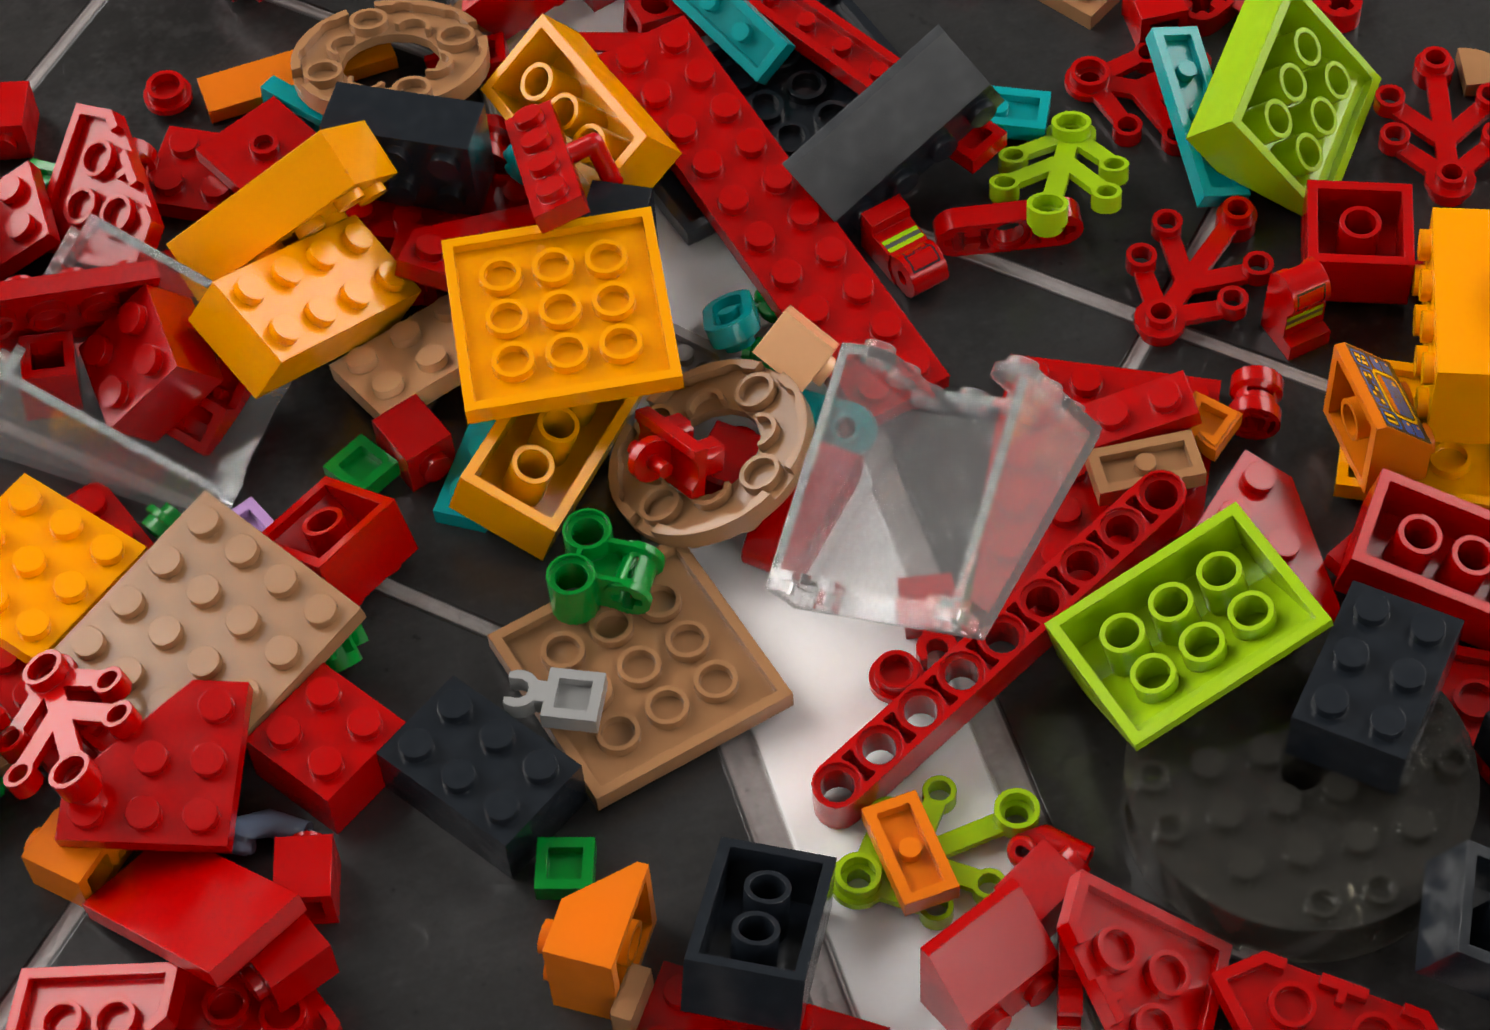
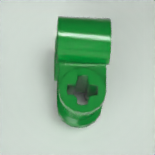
(602, 571)

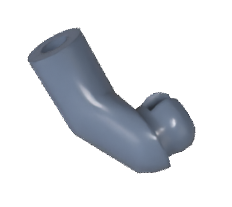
(264, 825)

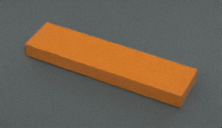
(238, 88)

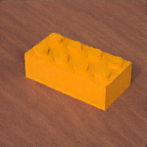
(588, 98)
(288, 201)
(303, 306)
(1454, 325)
(537, 470)

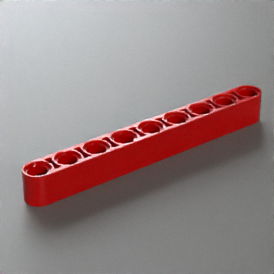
(989, 669)

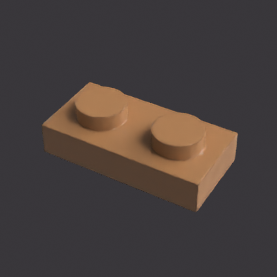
(1121, 465)

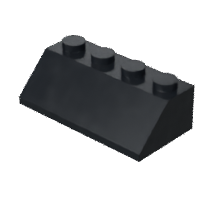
(894, 130)

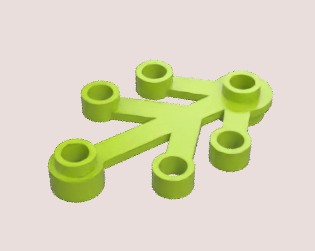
(1067, 135)
(868, 867)

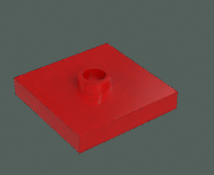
(253, 143)

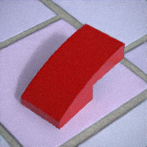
(214, 415)

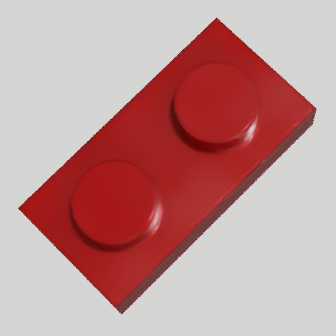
(1145, 410)

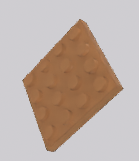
(214, 607)
(674, 678)

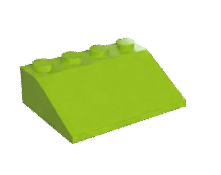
(1284, 101)
(1186, 626)

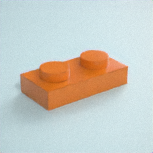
(910, 853)

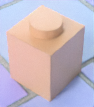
(798, 349)

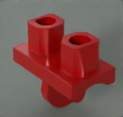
(671, 452)

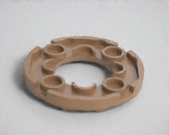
(446, 30)
(764, 480)

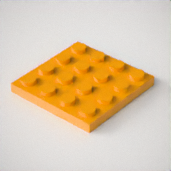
(561, 315)

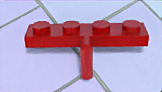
(549, 164)

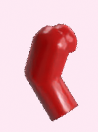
(1025, 841)

